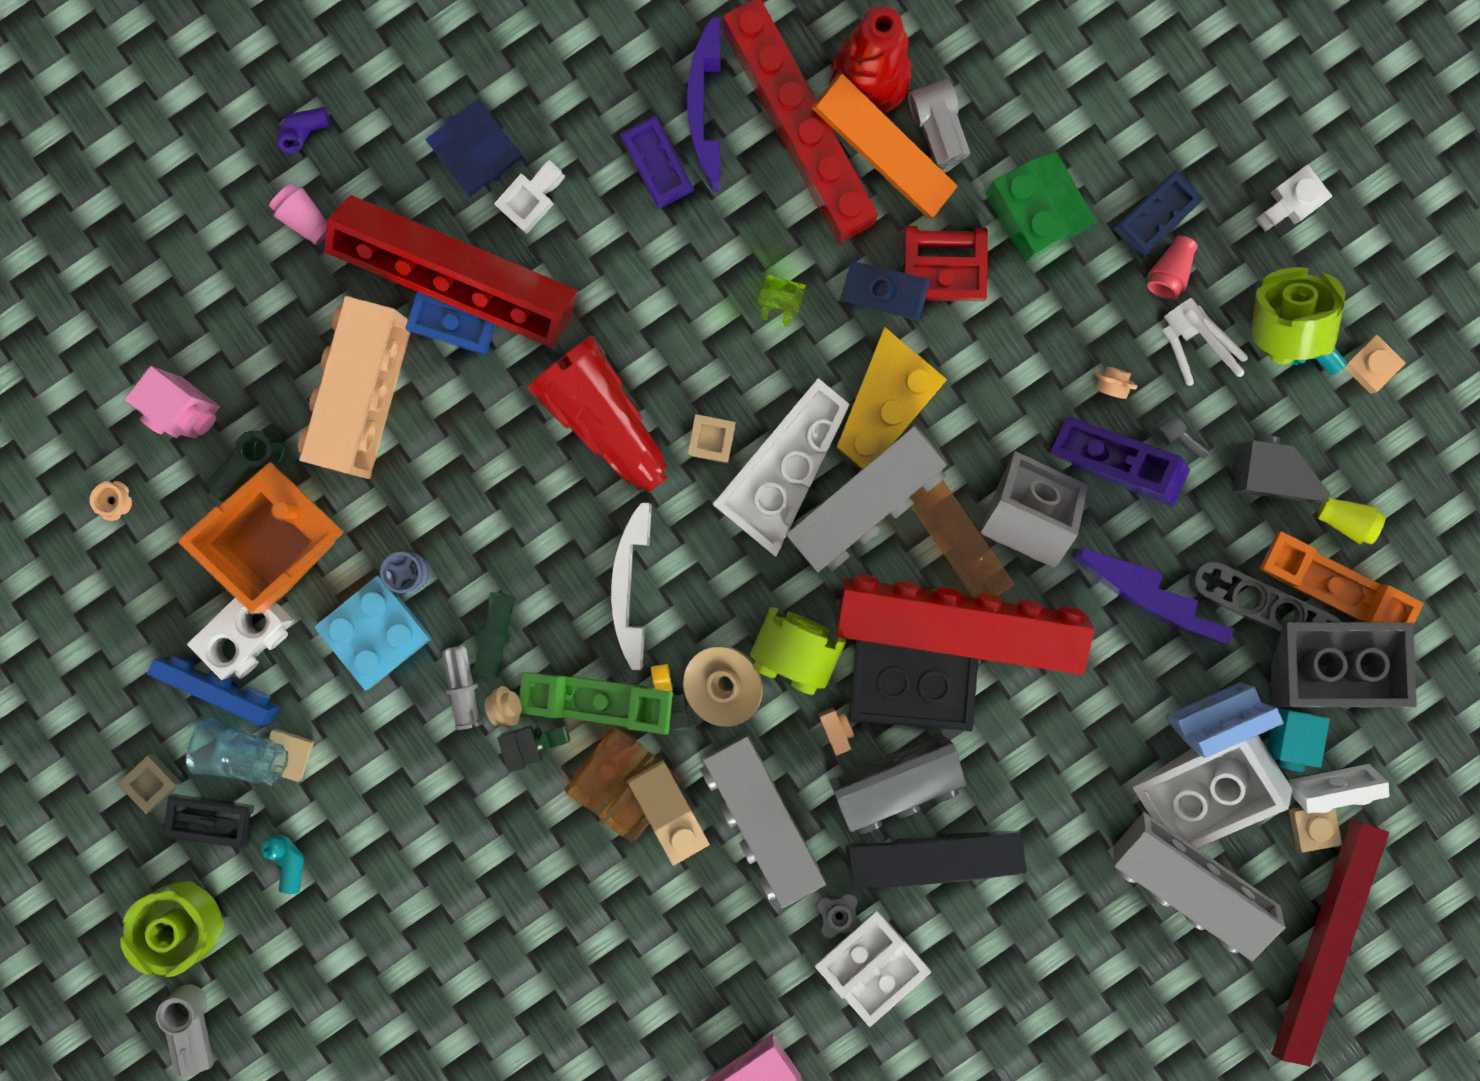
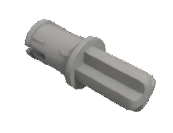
(461, 688)

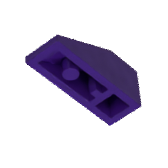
(1122, 460)

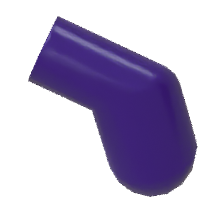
(298, 127)

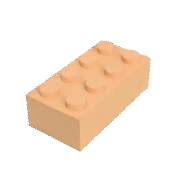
(355, 388)

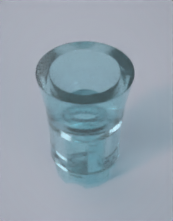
(234, 754)

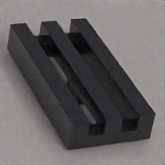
(243, 824)

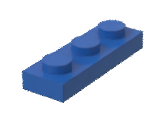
(248, 704)

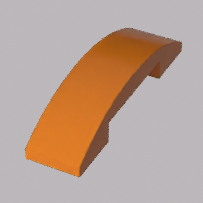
(1336, 585)

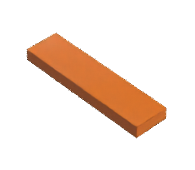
(884, 146)

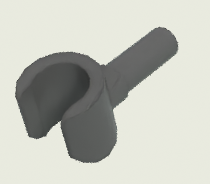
(1174, 428)

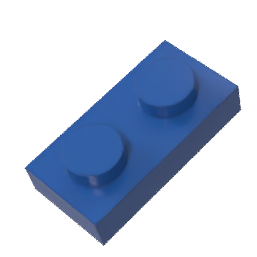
(449, 324)

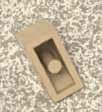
(668, 812)

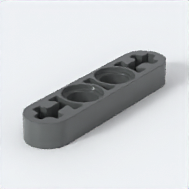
(1267, 602)

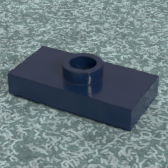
(1158, 213)
(885, 290)

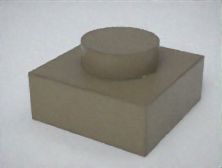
(149, 783)

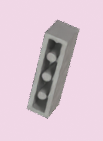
(867, 499)
(763, 820)
(1198, 887)

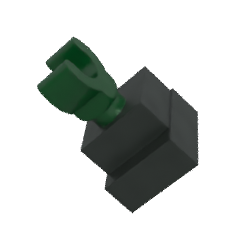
(524, 747)

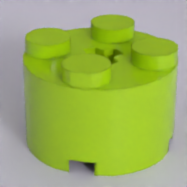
(1297, 315)
(796, 650)
(147, 935)

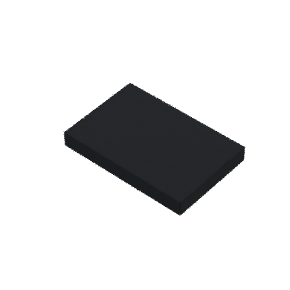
(912, 687)

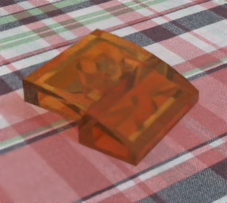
(603, 782)

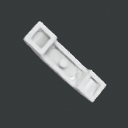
(629, 637)

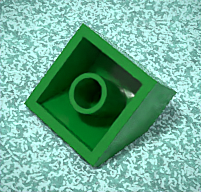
(1039, 206)

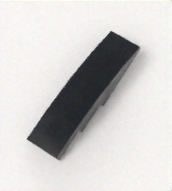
(938, 859)

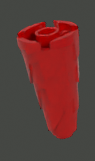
(876, 59)
(589, 400)

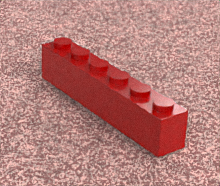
(800, 128)
(450, 270)
(964, 625)

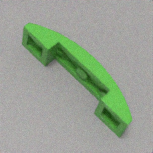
(596, 701)

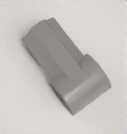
(936, 111)
(187, 1034)

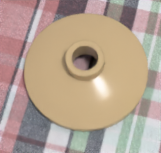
(710, 696)

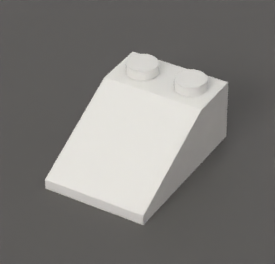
(1215, 794)

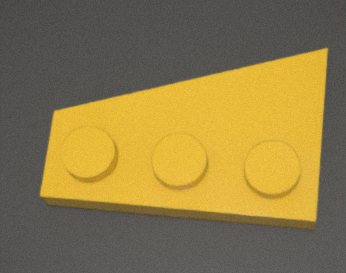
(888, 400)

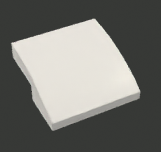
(873, 968)

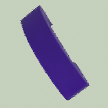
(705, 59)

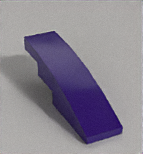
(1141, 589)

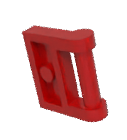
(949, 276)

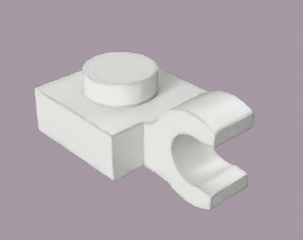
(1295, 198)
(526, 200)

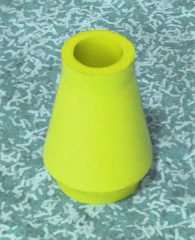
(1354, 520)

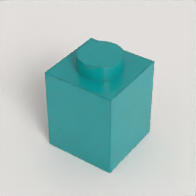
(1298, 740)

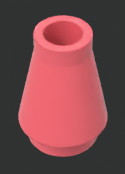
(1172, 271)

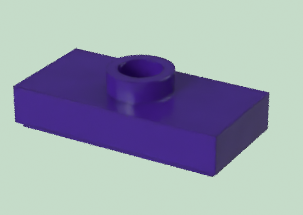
(656, 162)

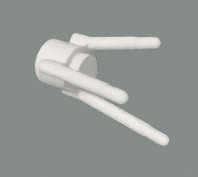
(1190, 320)

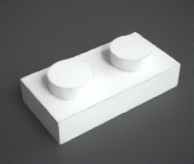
(1339, 788)

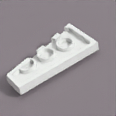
(778, 476)

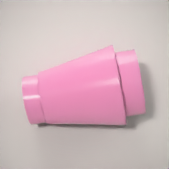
(299, 213)

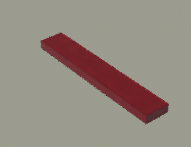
(1330, 943)

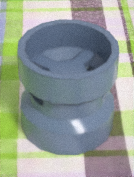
(397, 570)

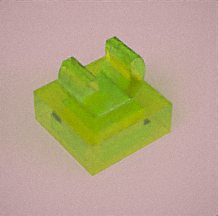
(782, 295)

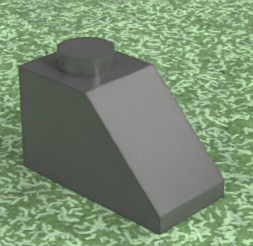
(1276, 472)

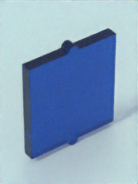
(473, 147)

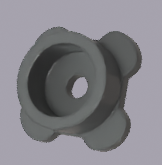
(830, 906)

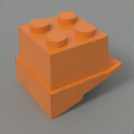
(262, 539)

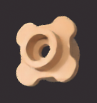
(1114, 382)

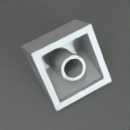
(1035, 510)

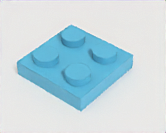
(372, 633)

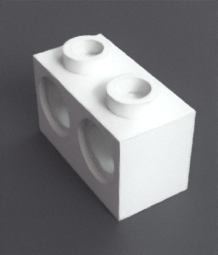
(236, 624)

